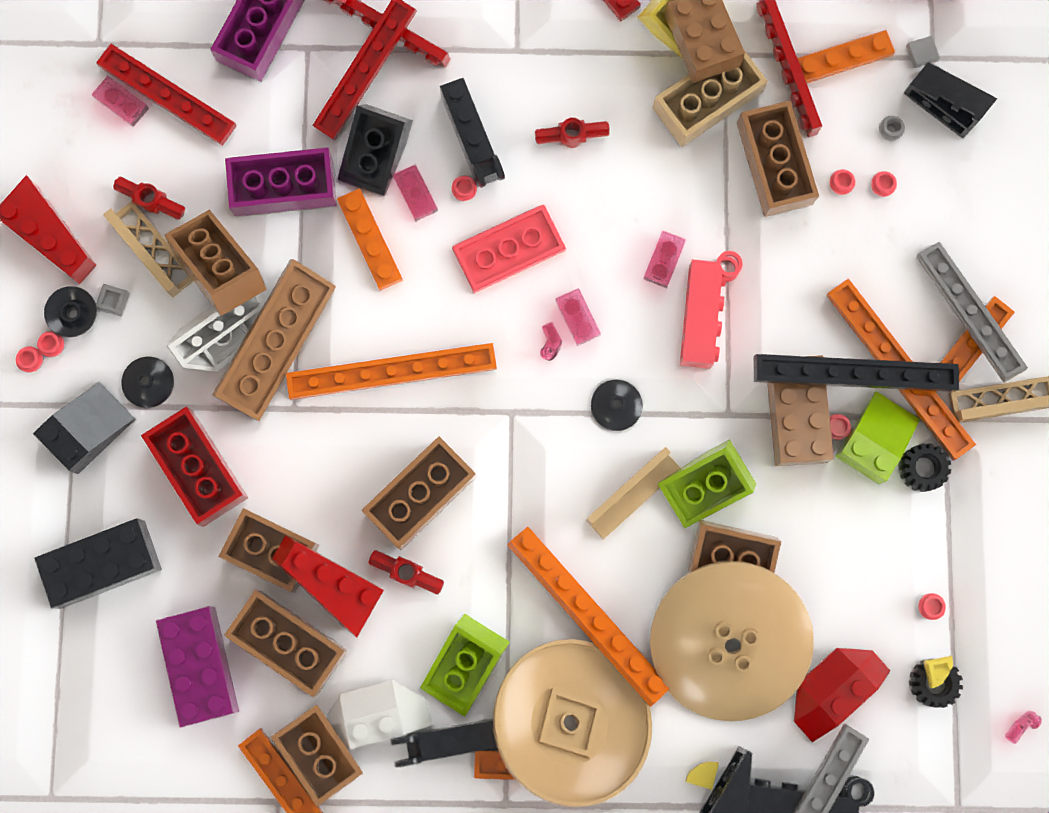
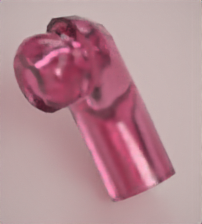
(552, 344)
(1020, 726)

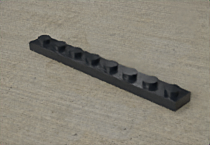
(855, 372)

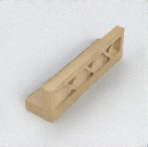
(139, 249)
(1000, 409)
(632, 494)

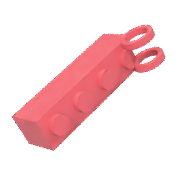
(702, 309)

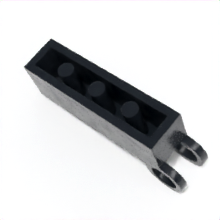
(470, 133)
(446, 742)
(785, 798)

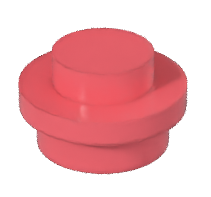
(842, 182)
(883, 183)
(464, 188)
(50, 344)
(29, 359)
(839, 426)
(932, 606)

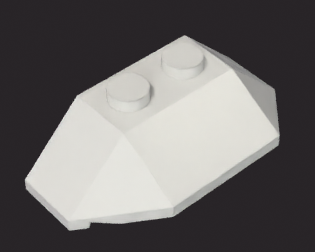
(212, 339)
(378, 713)

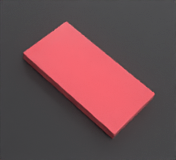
(508, 248)

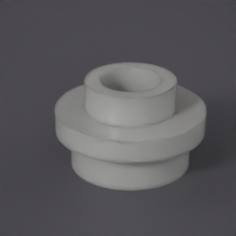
(896, 123)

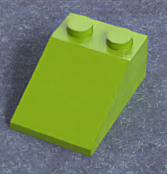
(878, 438)
(708, 484)
(464, 664)

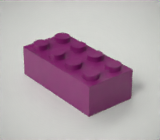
(254, 35)
(280, 182)
(197, 666)

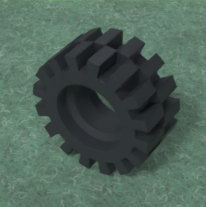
(940, 467)
(941, 699)

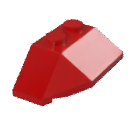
(837, 689)

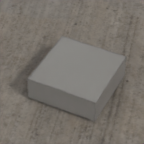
(922, 51)
(112, 300)

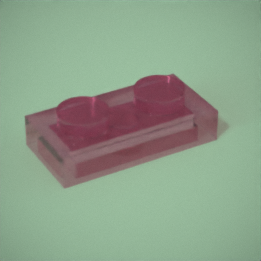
(120, 101)
(415, 192)
(664, 259)
(578, 317)

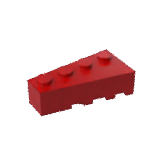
(38, 223)
(334, 587)

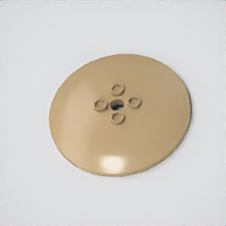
(724, 604)
(609, 716)

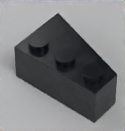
(949, 99)

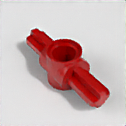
(585, 131)
(159, 203)
(419, 578)

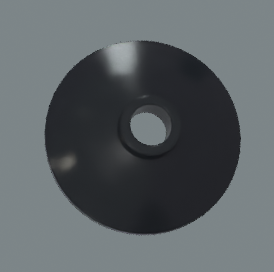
(60, 305)
(159, 386)
(616, 418)

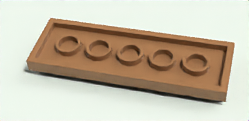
(274, 340)

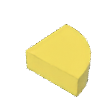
(938, 670)
(703, 774)

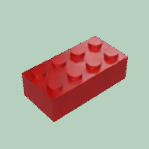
(194, 466)

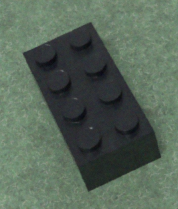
(97, 563)

